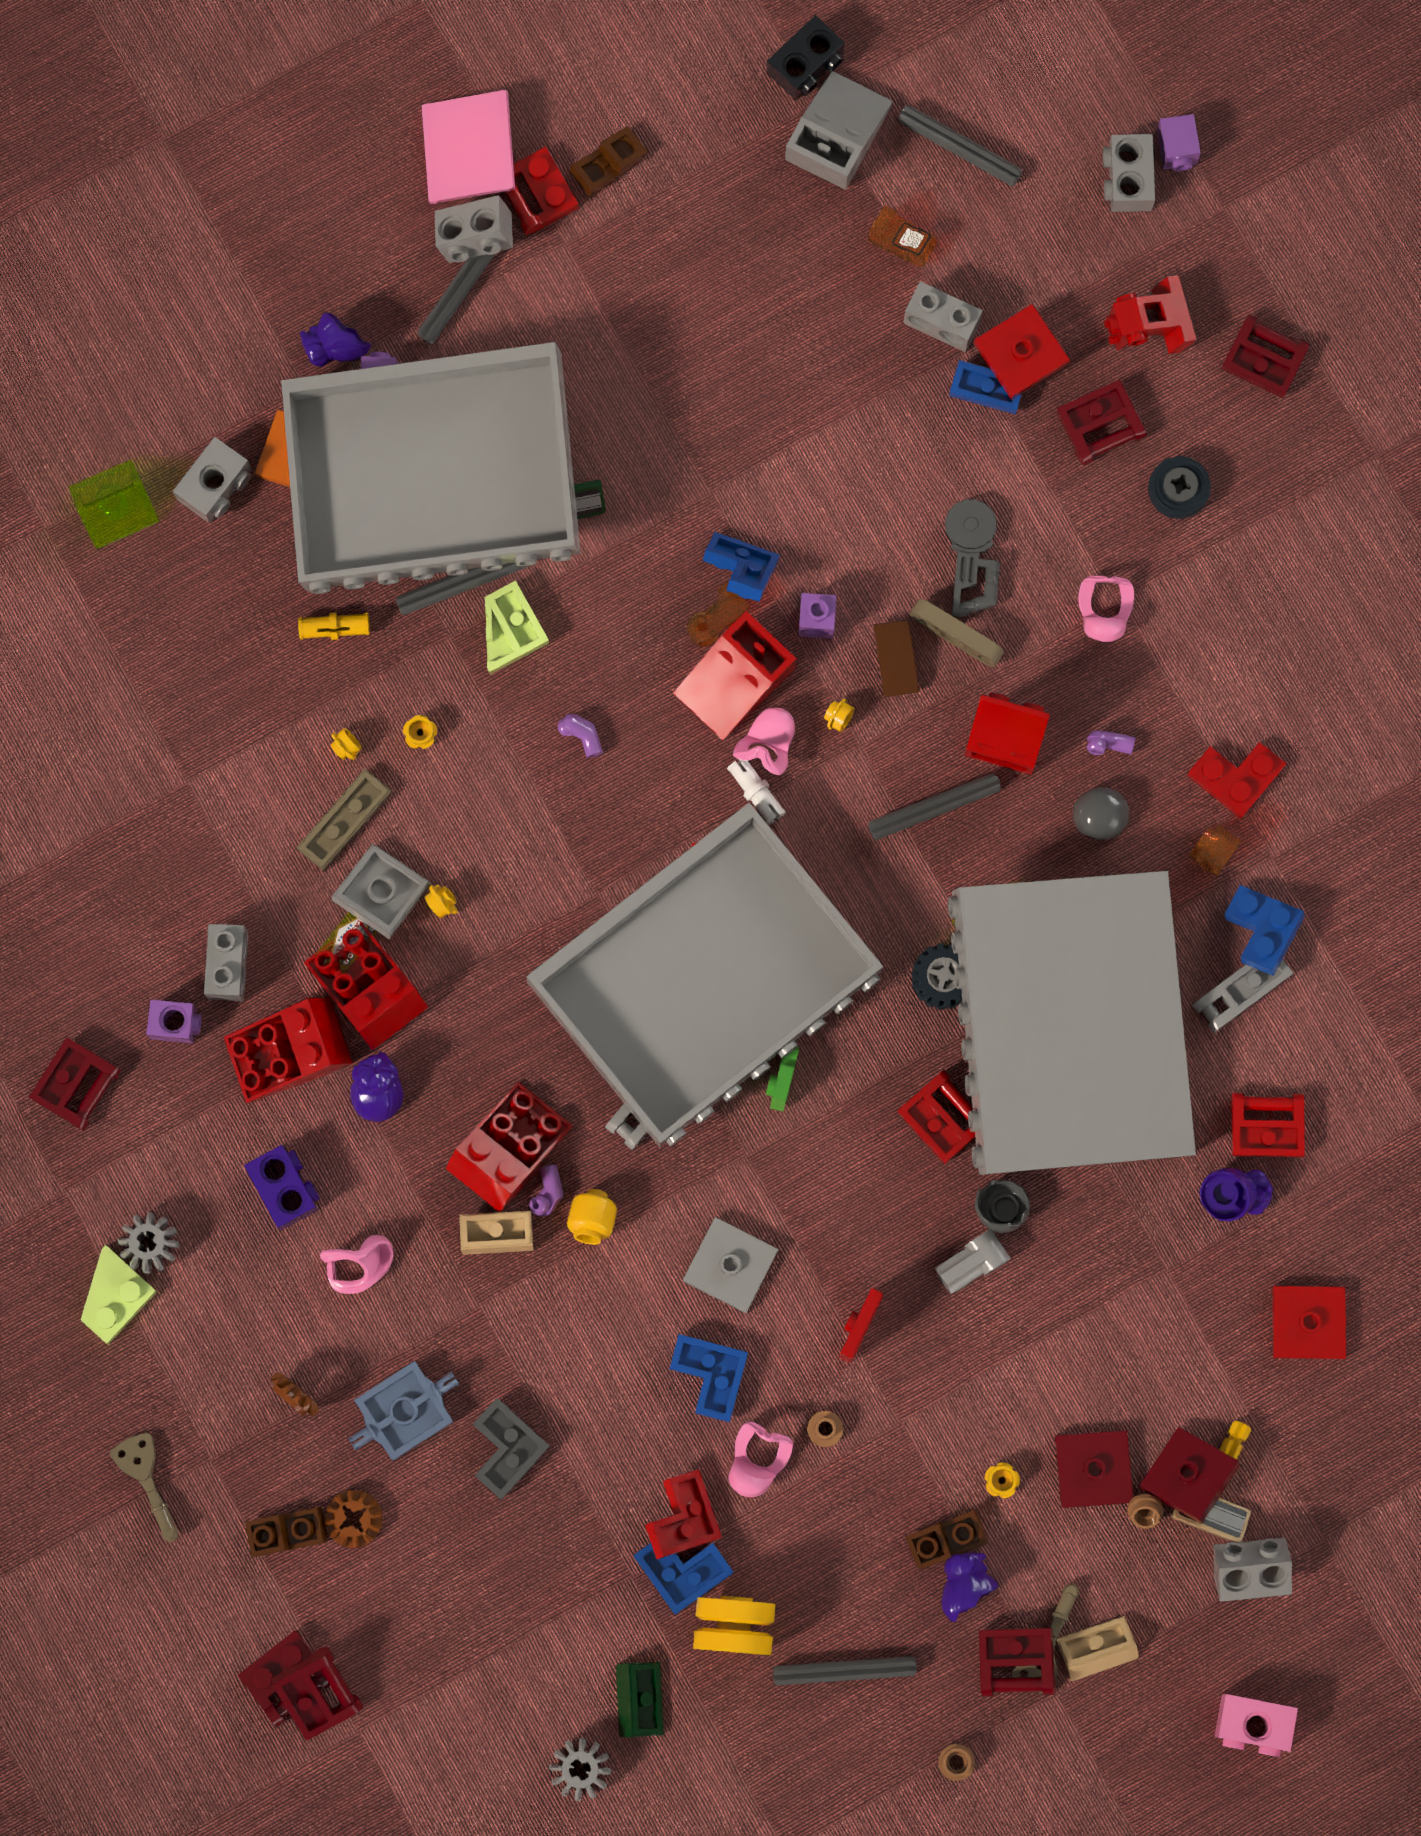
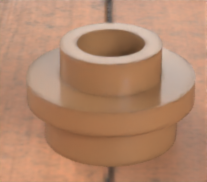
(816, 1437)
(1145, 1511)
(968, 1762)

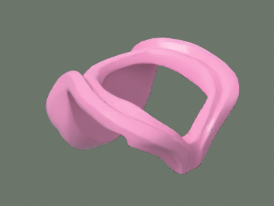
(1100, 627)
(771, 728)
(374, 1256)
(752, 1479)

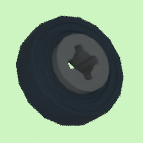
(1173, 499)

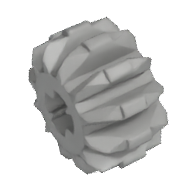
(136, 1247)
(583, 1757)

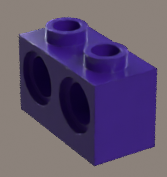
(274, 1191)

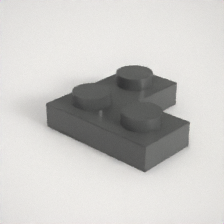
(517, 1449)

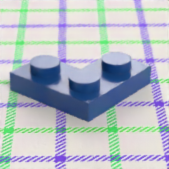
(981, 387)
(750, 565)
(1272, 924)
(720, 1369)
(681, 1582)

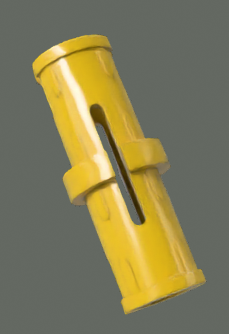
(333, 626)

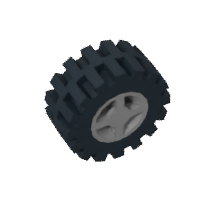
(938, 962)

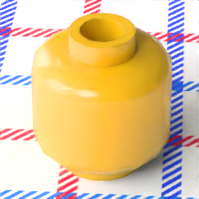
(591, 1217)

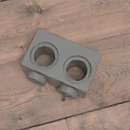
(1135, 173)
(473, 229)
(942, 316)
(226, 962)
(1252, 1569)

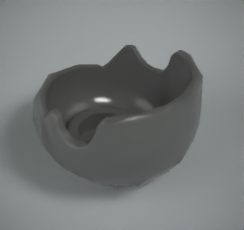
(1101, 813)
(1002, 1205)

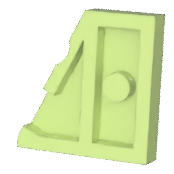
(510, 628)
(114, 1296)

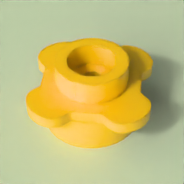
(441, 901)

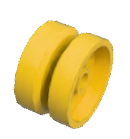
(734, 1625)

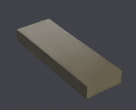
(344, 820)

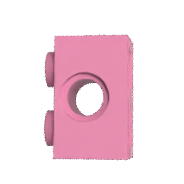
(1278, 1722)

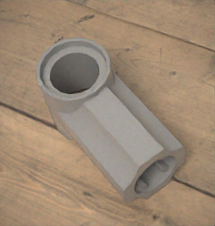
(978, 1258)

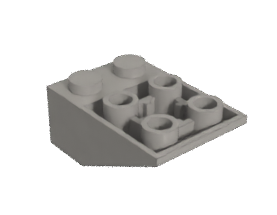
(837, 130)

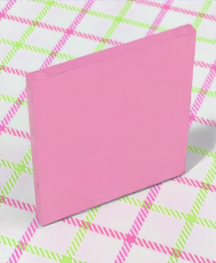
(468, 147)

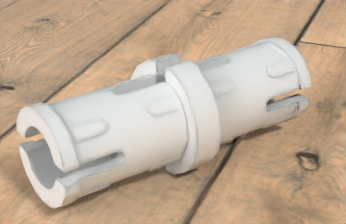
(756, 790)

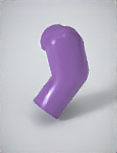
(584, 730)
(1102, 740)
(551, 1193)

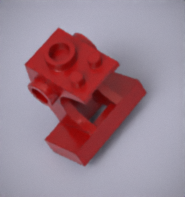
(1130, 324)

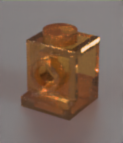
(1215, 849)

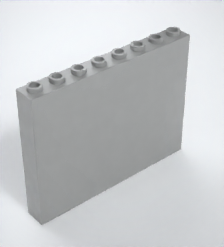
(430, 468)
(705, 976)
(1072, 1022)

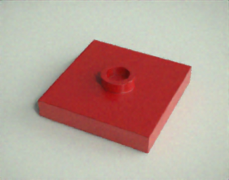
(1021, 351)
(1309, 1322)
(858, 1325)

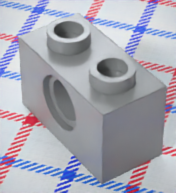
(214, 461)

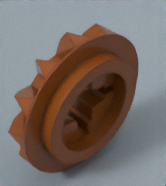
(293, 1395)
(355, 1501)

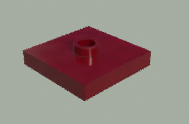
(1093, 1469)
(1189, 1475)

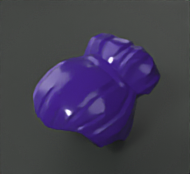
(332, 342)
(376, 1088)
(1233, 1193)
(965, 1583)

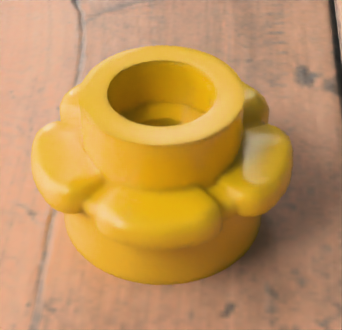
(839, 715)
(417, 723)
(345, 744)
(1011, 1477)

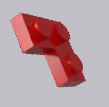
(1236, 786)
(692, 1518)

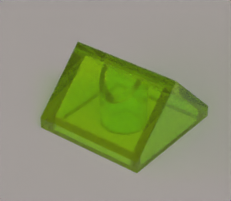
(113, 504)

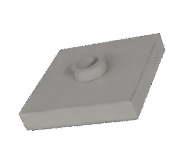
(380, 891)
(730, 1265)

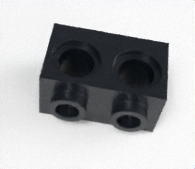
(798, 53)

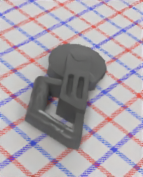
(971, 529)

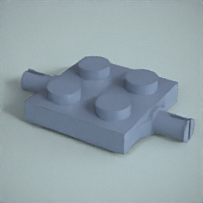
(403, 1411)

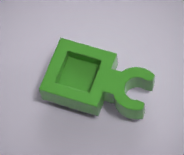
(779, 1085)

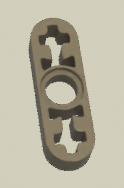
(957, 633)

